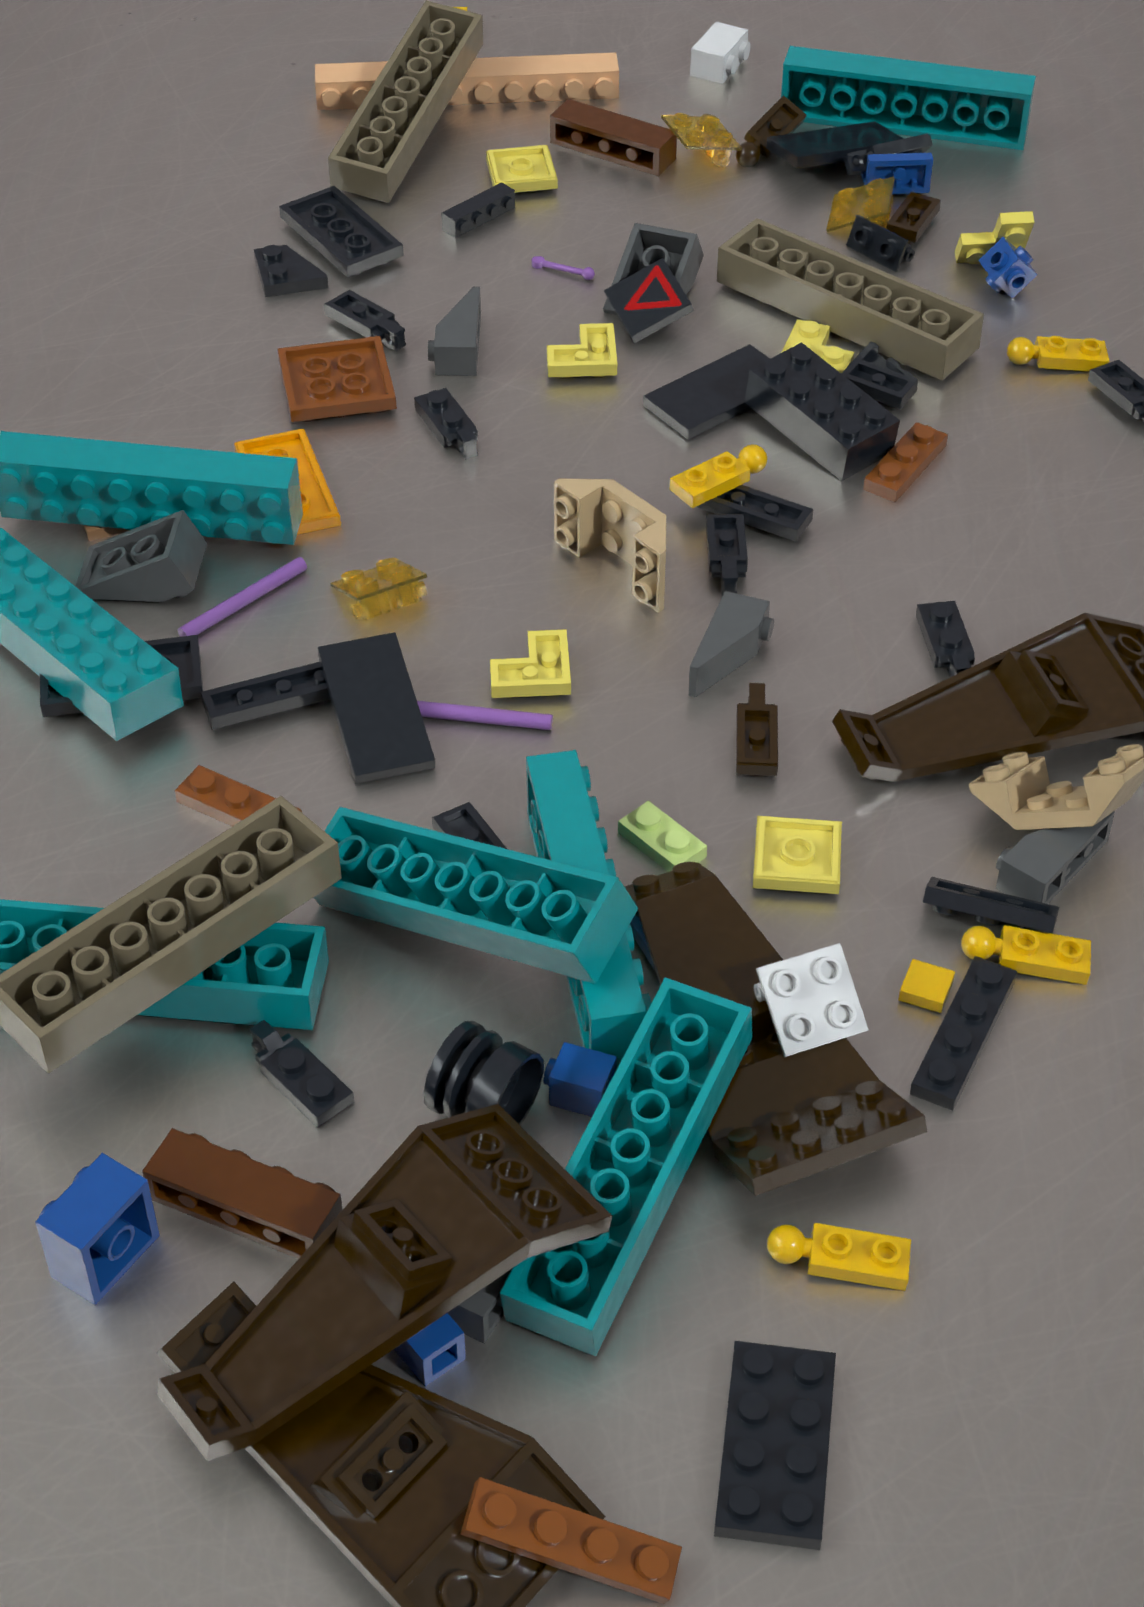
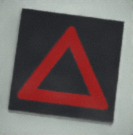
(648, 300)

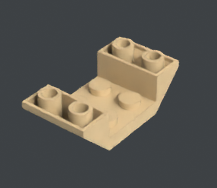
(611, 515)
(1026, 800)

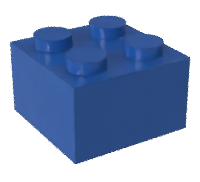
(97, 1228)

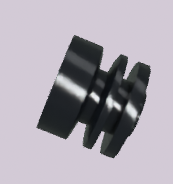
(480, 1071)

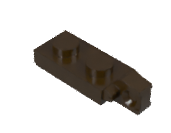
(757, 734)

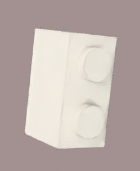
(719, 52)

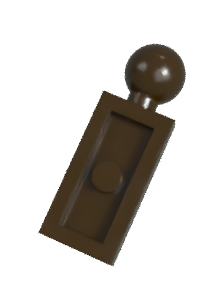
(779, 120)

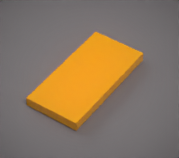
(317, 502)

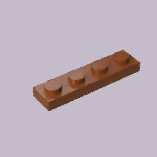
(571, 1540)

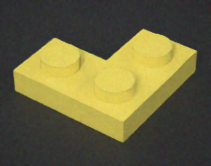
(1011, 225)
(815, 337)
(592, 357)
(541, 674)

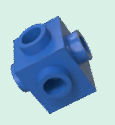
(1008, 267)

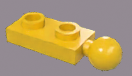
(1059, 352)
(718, 475)
(1032, 952)
(845, 1254)

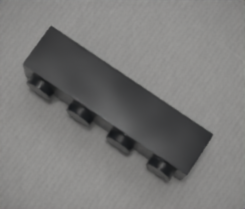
(478, 210)

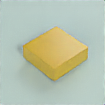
(926, 985)

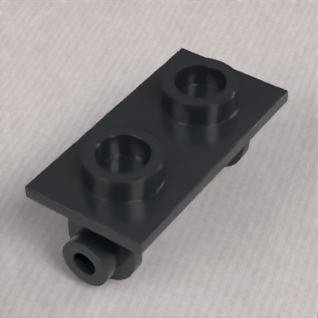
(879, 243)

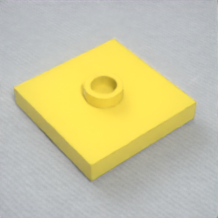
(522, 168)
(797, 855)

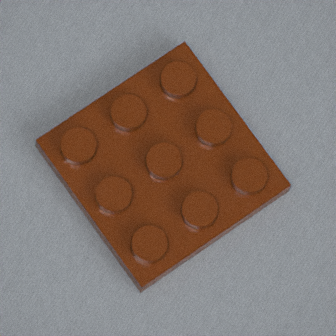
(336, 379)

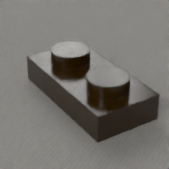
(913, 216)

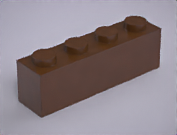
(613, 137)
(240, 1193)

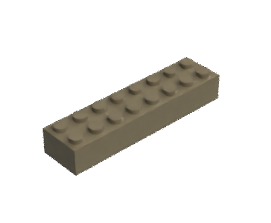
(406, 101)
(850, 298)
(165, 932)

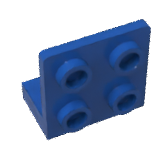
(910, 171)

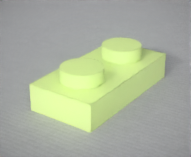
(661, 837)

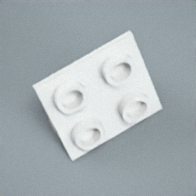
(811, 999)

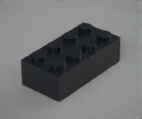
(821, 411)

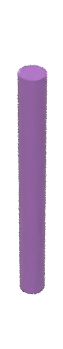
(243, 598)
(486, 715)

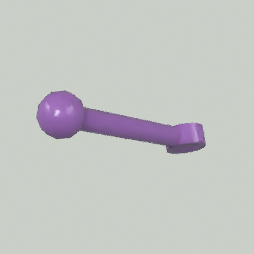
(539, 262)

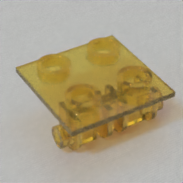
(704, 133)
(869, 201)
(371, 587)

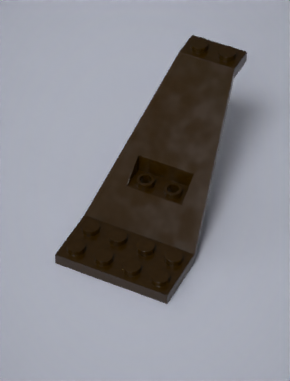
(1037, 697)
(779, 1111)
(410, 1246)
(411, 1525)

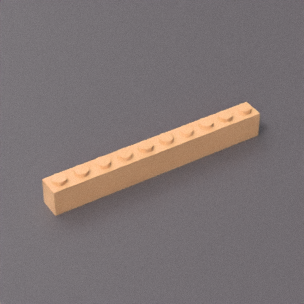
(487, 80)

